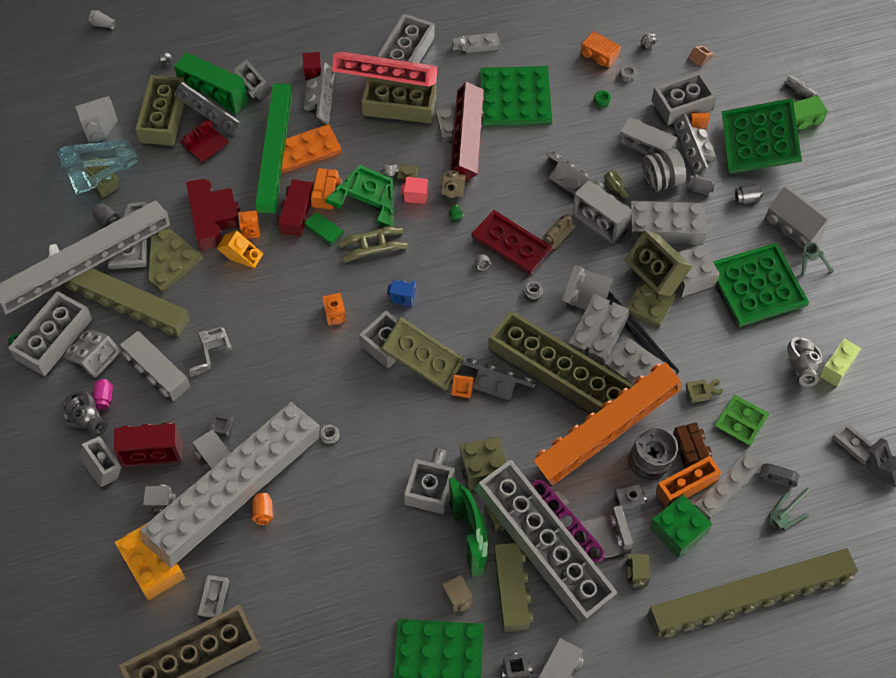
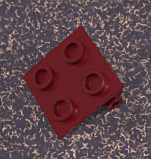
(204, 141)

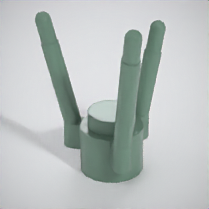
(811, 253)
(780, 518)

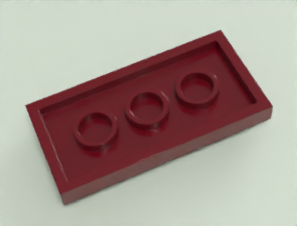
(511, 242)

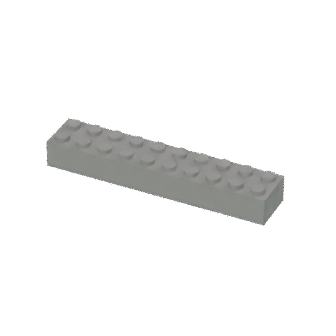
(229, 484)

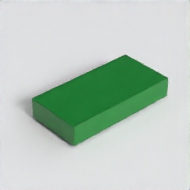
(324, 228)

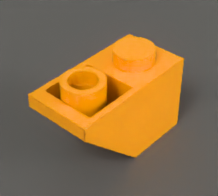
(239, 249)

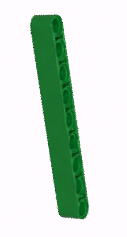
(274, 148)

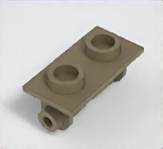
(559, 231)

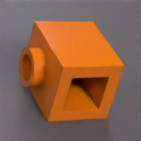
(334, 309)

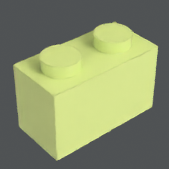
(840, 362)

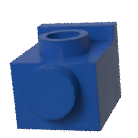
(402, 292)

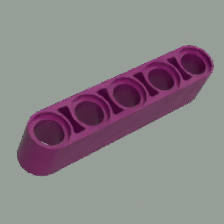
(576, 526)

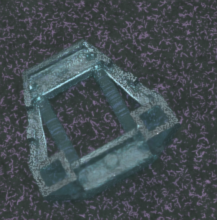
(75, 168)

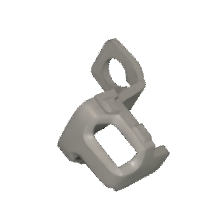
(206, 339)

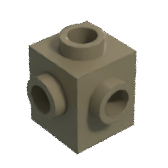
(452, 184)

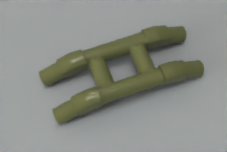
(365, 250)

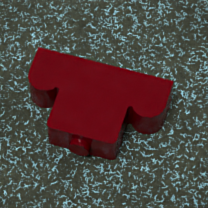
(211, 212)

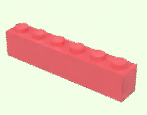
(384, 68)

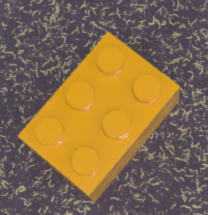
(148, 569)

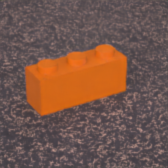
(688, 481)

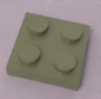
(649, 305)

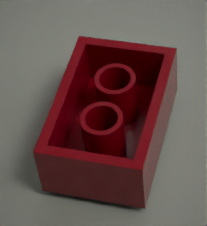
(148, 444)

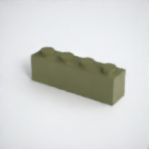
(512, 588)

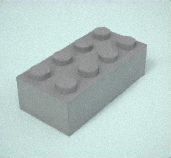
(408, 40)
(674, 221)
(50, 333)

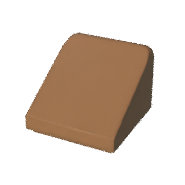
(700, 55)

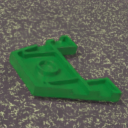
(367, 187)

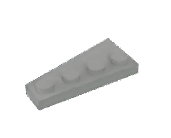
(135, 255)

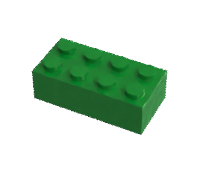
(213, 81)

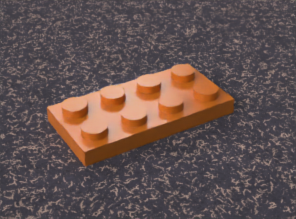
(310, 148)

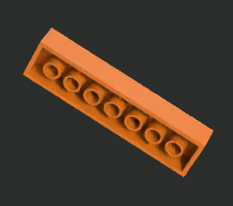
(608, 423)

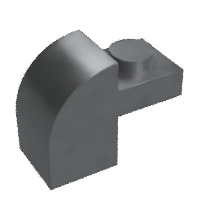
(882, 462)

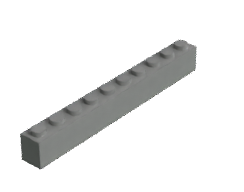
(82, 256)

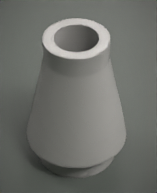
(101, 20)

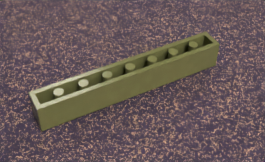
(130, 300)

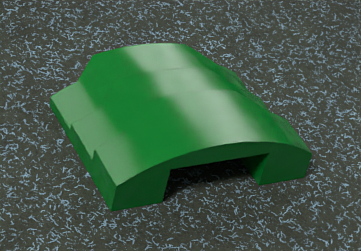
(464, 507)

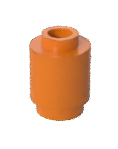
(262, 508)

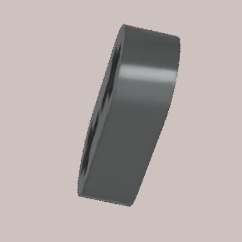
(779, 475)

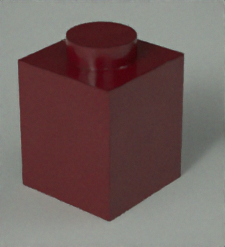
(311, 65)

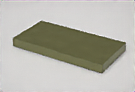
(422, 354)

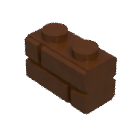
(691, 444)

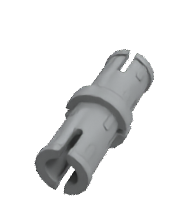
(799, 87)

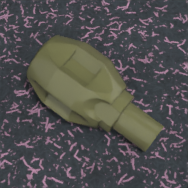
(616, 183)

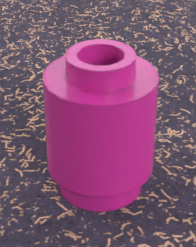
(102, 394)

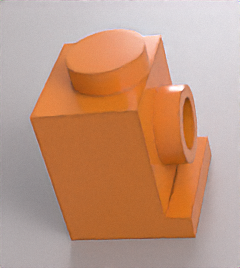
(249, 224)

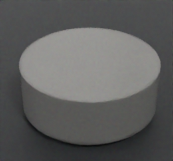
(628, 73)

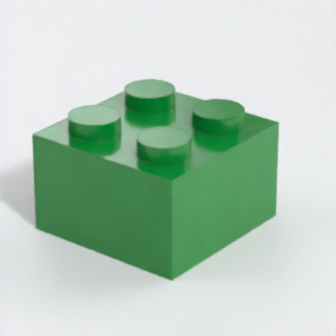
(680, 525)

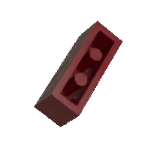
(295, 208)

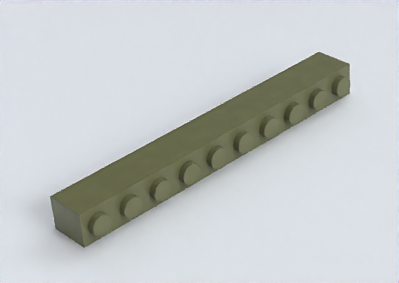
(752, 592)

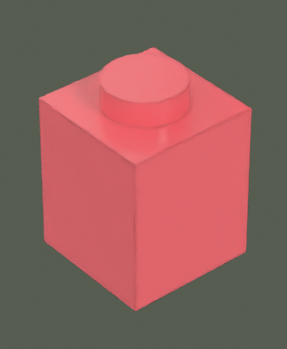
(415, 190)

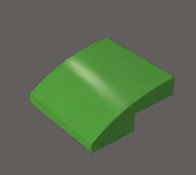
(742, 420)

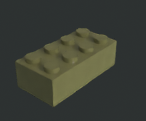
(398, 100)
(160, 111)

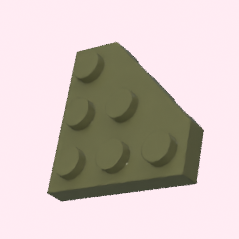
(170, 259)

